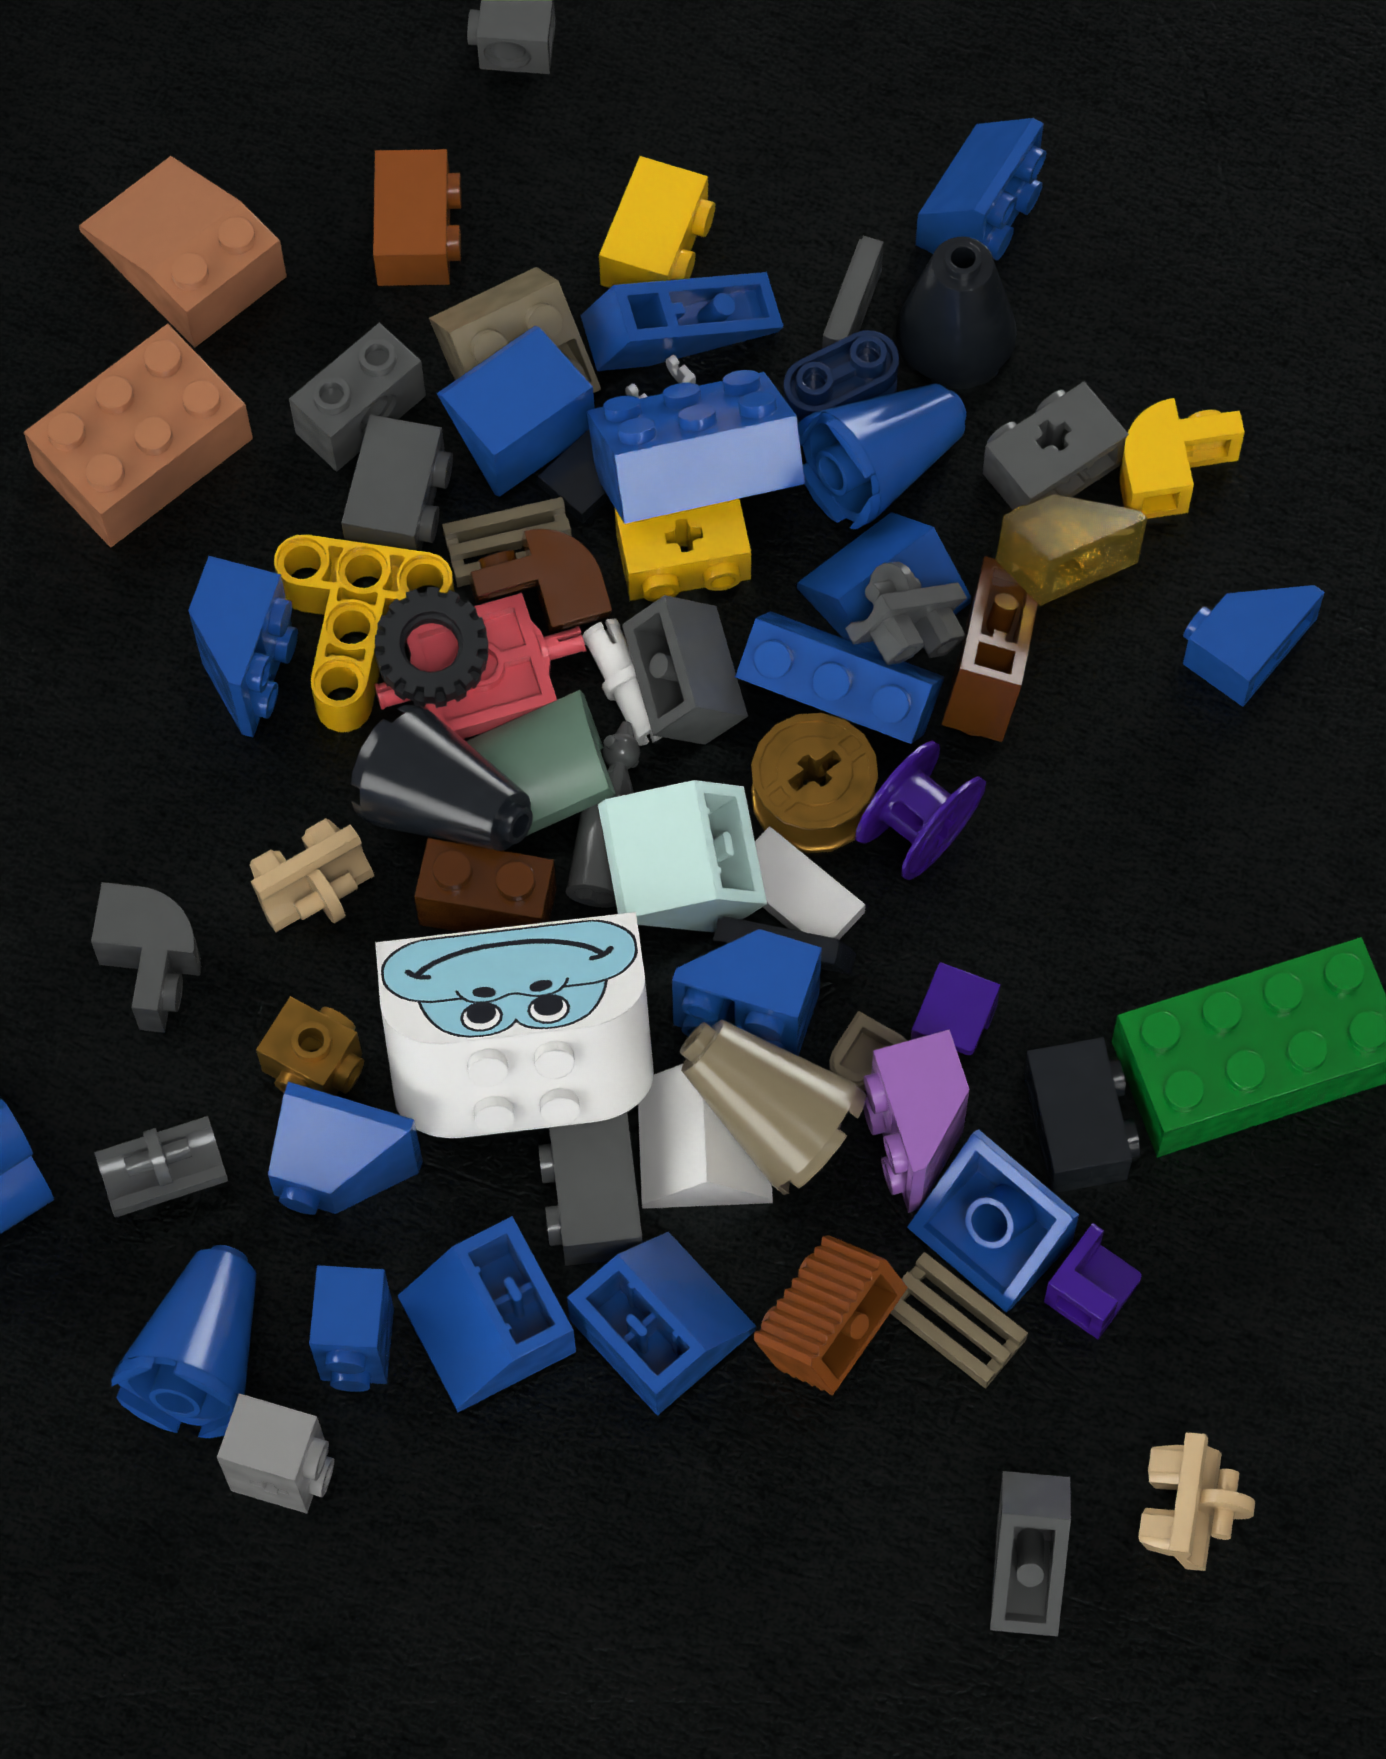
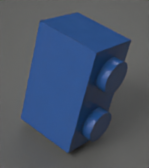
(351, 1327)

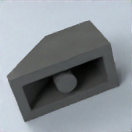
(1030, 1553)

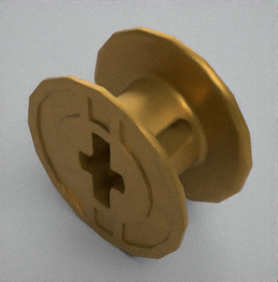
(816, 750)

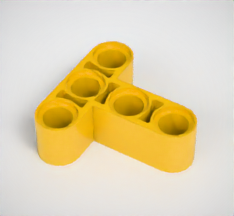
(351, 610)

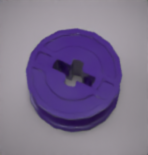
(920, 810)

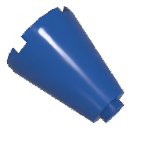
(876, 449)
(194, 1347)

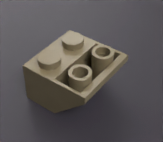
(501, 314)

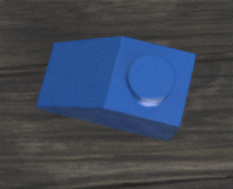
(1248, 636)

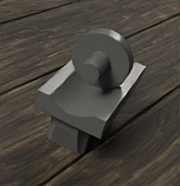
(908, 616)
(161, 1166)

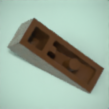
(991, 655)

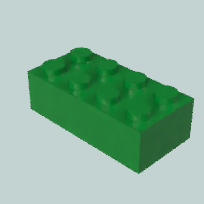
(1255, 1046)

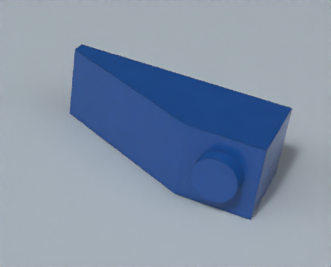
(679, 317)

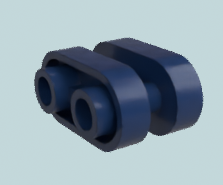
(843, 374)

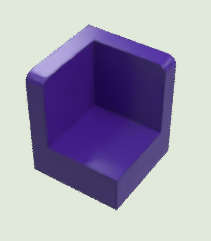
(957, 1003)
(1091, 1284)

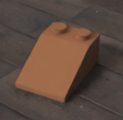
(187, 248)

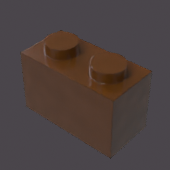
(482, 888)

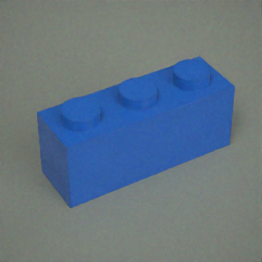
(839, 677)

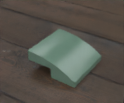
(551, 758)

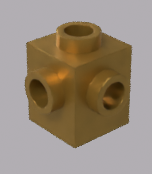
(311, 1049)

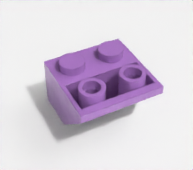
(920, 1108)

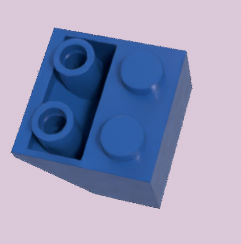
(985, 187)
(243, 636)
(754, 983)
(487, 1315)
(658, 1319)

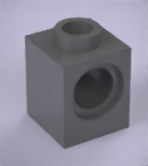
(513, 35)

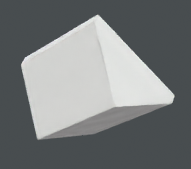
(690, 1153)

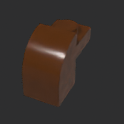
(559, 568)

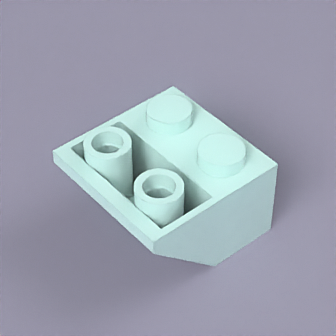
(683, 855)

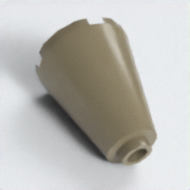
(771, 1100)

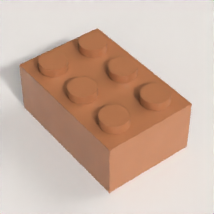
(139, 435)

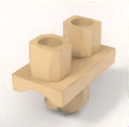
(312, 879)
(1200, 1504)

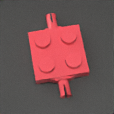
(515, 671)

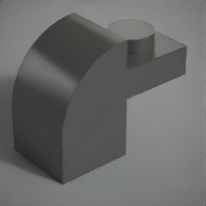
(151, 934)

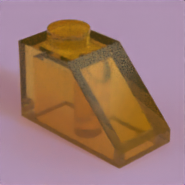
(1068, 544)

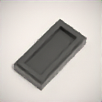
(855, 291)

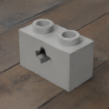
(275, 1454)

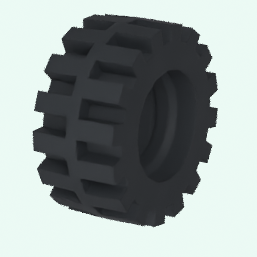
(424, 609)

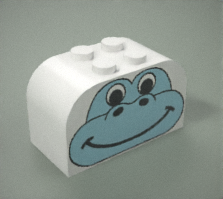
(517, 1025)

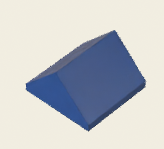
(519, 408)
(841, 581)
(994, 1222)

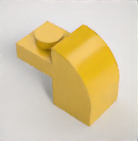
(1164, 448)

